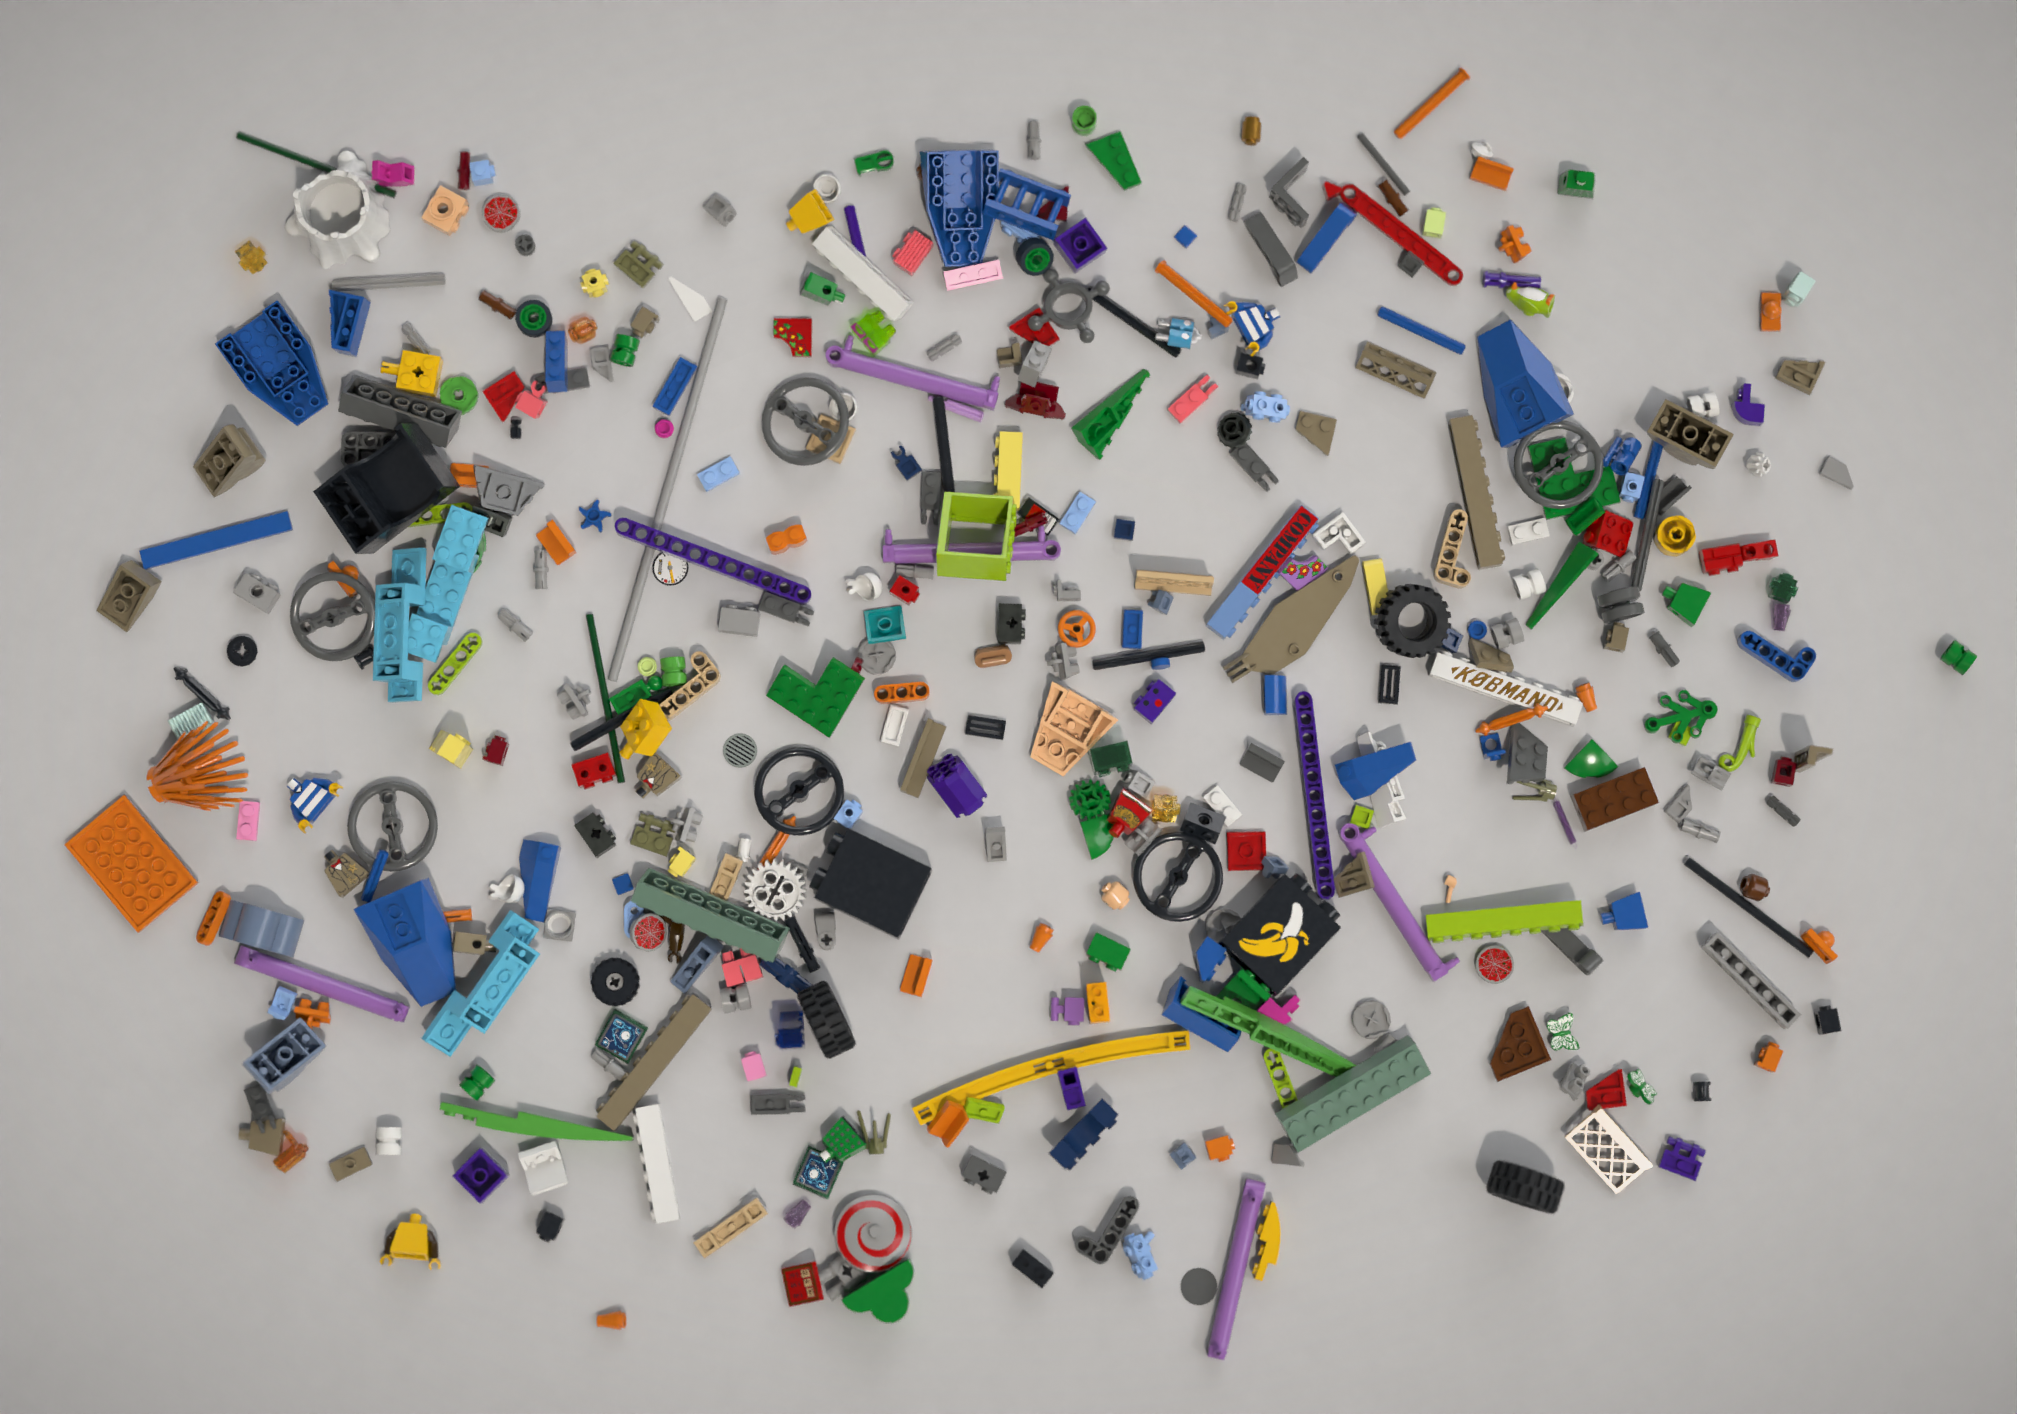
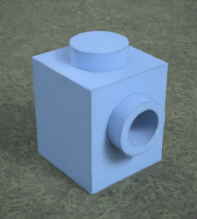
(482, 172)
(1631, 487)
(849, 814)

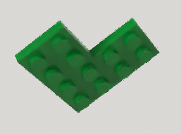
(1569, 484)
(821, 703)

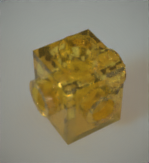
(251, 257)
(1165, 808)

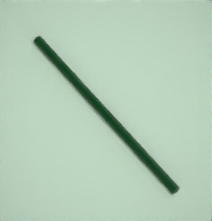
(302, 159)
(605, 696)

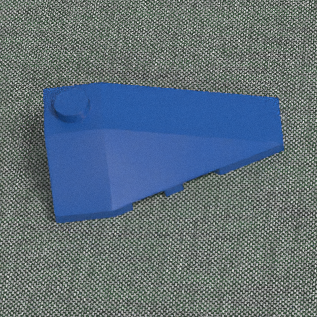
(1369, 772)
(538, 871)

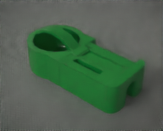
(870, 162)

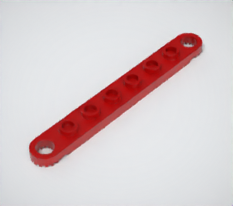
(1401, 234)

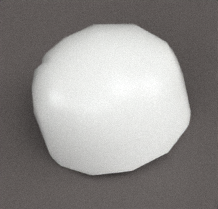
(828, 188)
(851, 406)

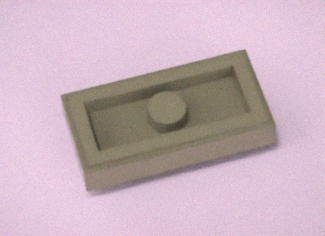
(350, 1164)

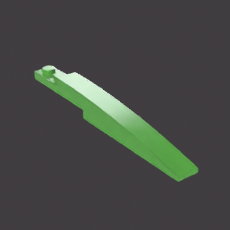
(1267, 1031)
(533, 1125)

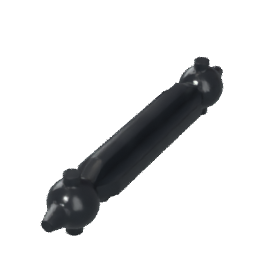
(202, 693)

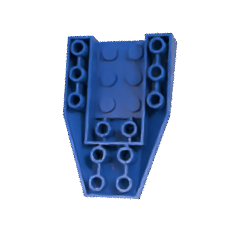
(955, 198)
(276, 364)
(1519, 384)
(412, 940)

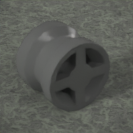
(522, 243)

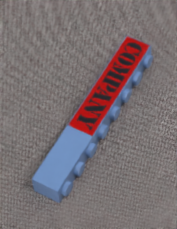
(1262, 572)

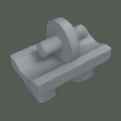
(1061, 662)
(568, 694)
(1711, 773)
(689, 816)
(1142, 836)
(1574, 1080)

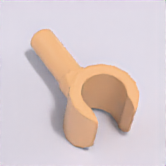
(1451, 882)

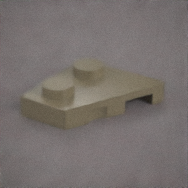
(1800, 374)
(1317, 429)
(1490, 657)
(1355, 877)

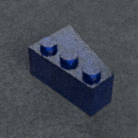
(790, 1031)

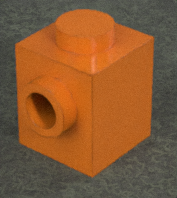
(1220, 1148)

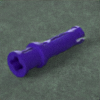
(1502, 280)

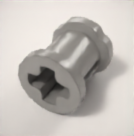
(1600, 559)

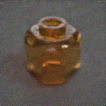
(582, 330)

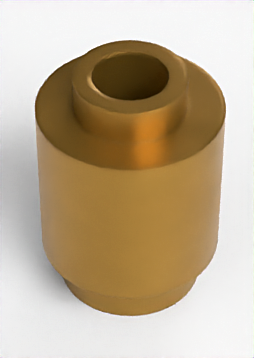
(1251, 130)

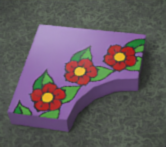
(1302, 573)

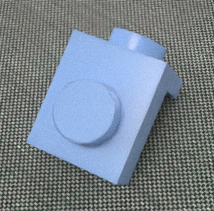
(282, 1003)

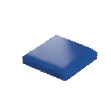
(1185, 236)
(622, 884)

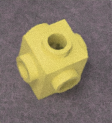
(594, 290)

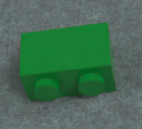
(1108, 952)

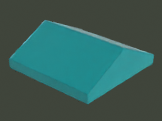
(885, 624)

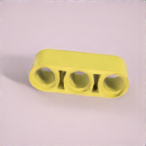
(1375, 582)

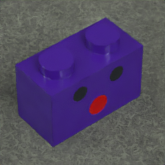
(1154, 701)

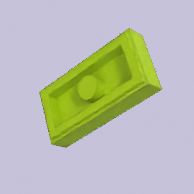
(984, 1110)

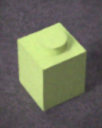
(1434, 223)

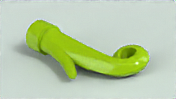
(1746, 743)

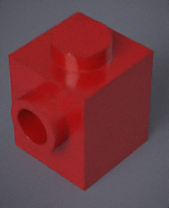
(905, 590)

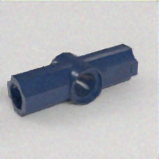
(786, 975)

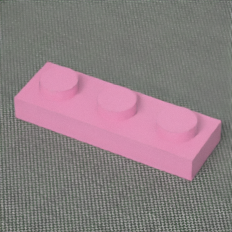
(972, 274)

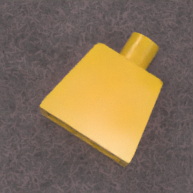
(809, 213)

